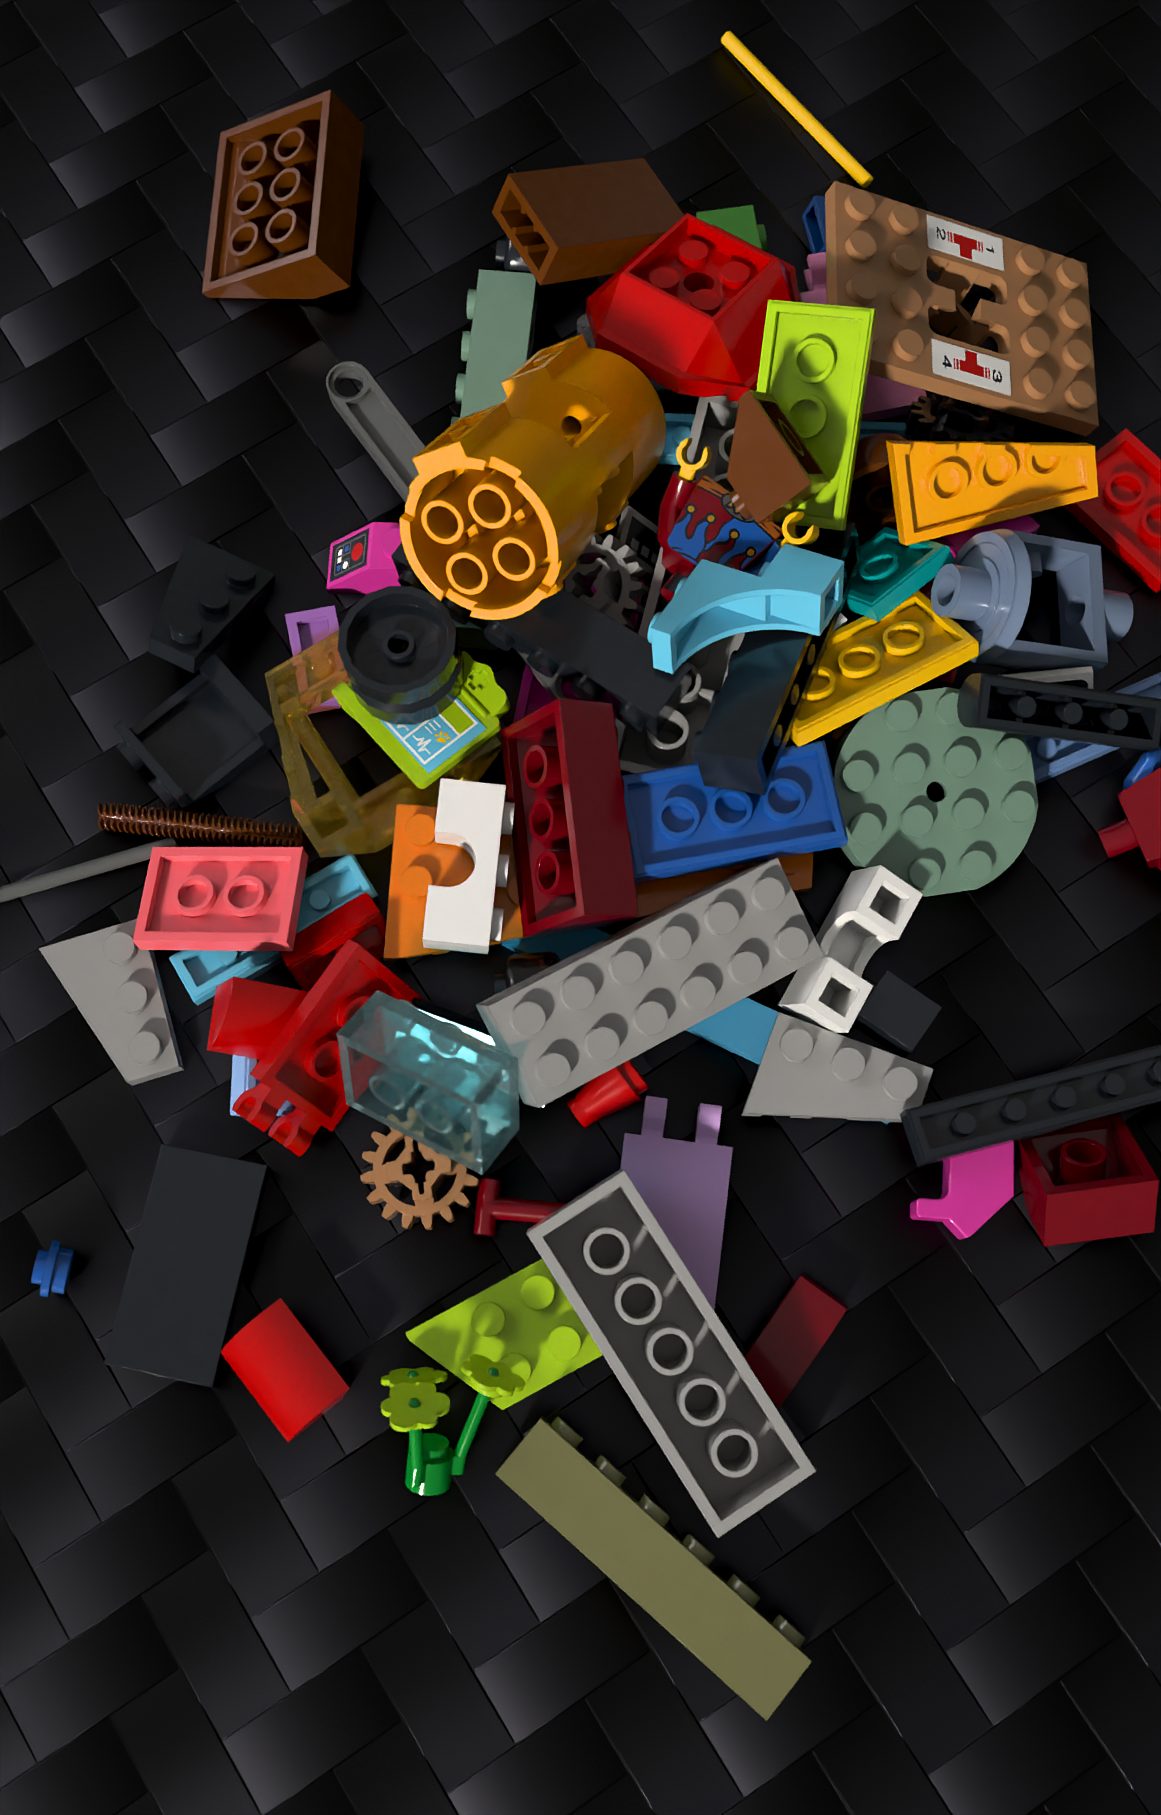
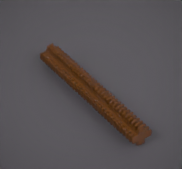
(198, 827)

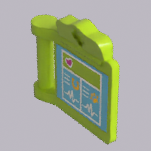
(440, 743)

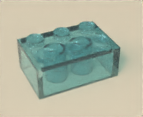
(430, 1080)

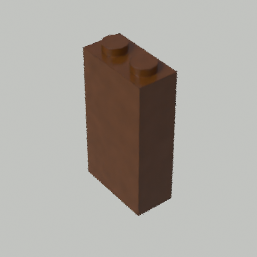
(584, 217)

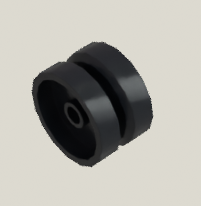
(401, 655)

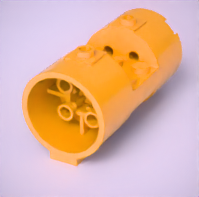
(527, 482)

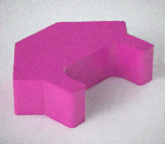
(971, 1190)

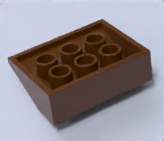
(286, 203)

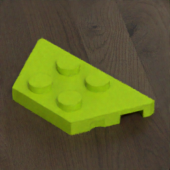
(516, 1323)

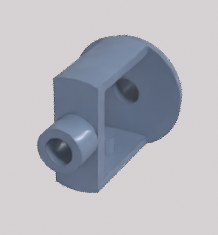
(991, 592)

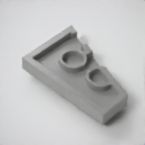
(120, 999)
(832, 1076)

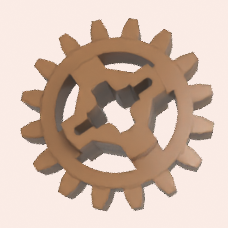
(396, 1174)

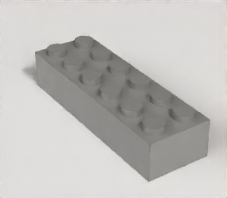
(650, 981)
(670, 1352)

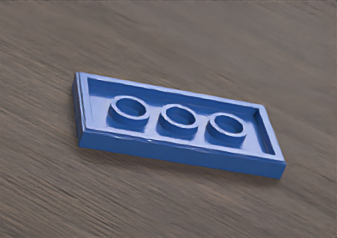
(697, 828)

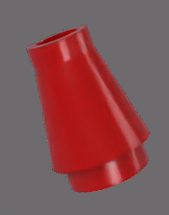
(608, 1093)

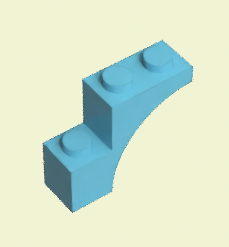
(716, 601)

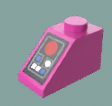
(364, 560)

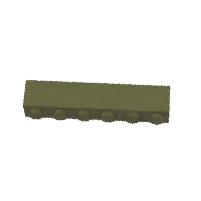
(655, 1567)

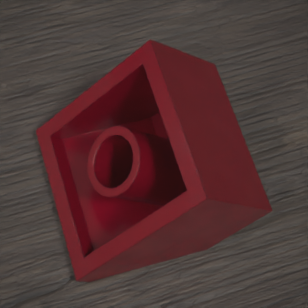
(1087, 1183)

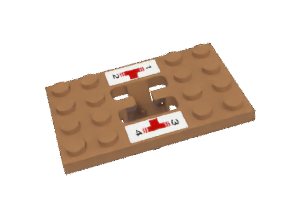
(1039, 319)

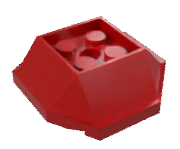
(692, 309)

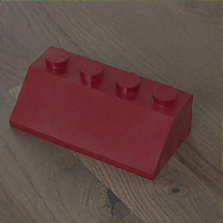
(569, 818)

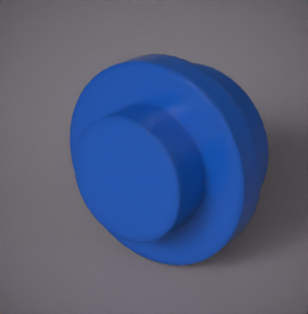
(53, 1269)

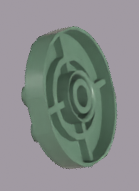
(891, 822)

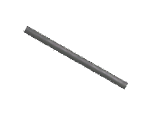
(82, 870)

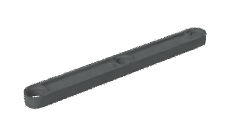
(392, 447)

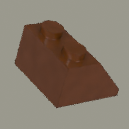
(769, 461)

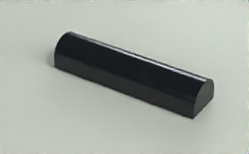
(1060, 712)

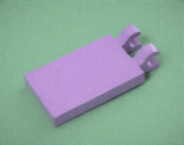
(684, 1186)

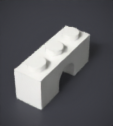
(473, 819)
(865, 916)

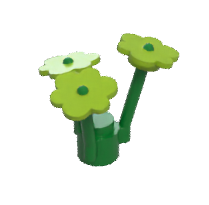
(417, 1405)

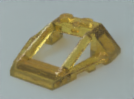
(340, 820)

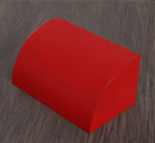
(250, 1016)
(284, 1370)

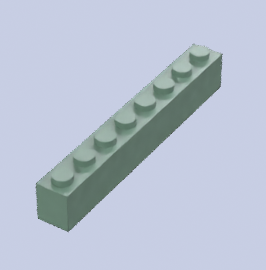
(496, 346)

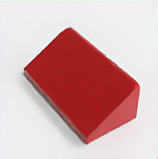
(321, 941)

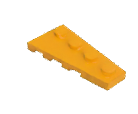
(973, 483)

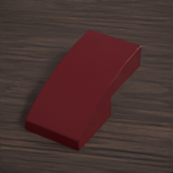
(793, 1337)

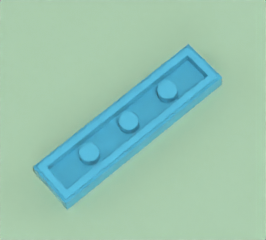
(322, 894)

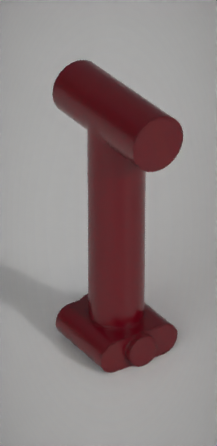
(492, 1207)

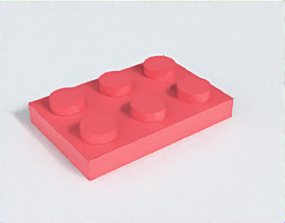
(221, 899)

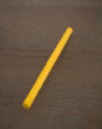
(797, 110)

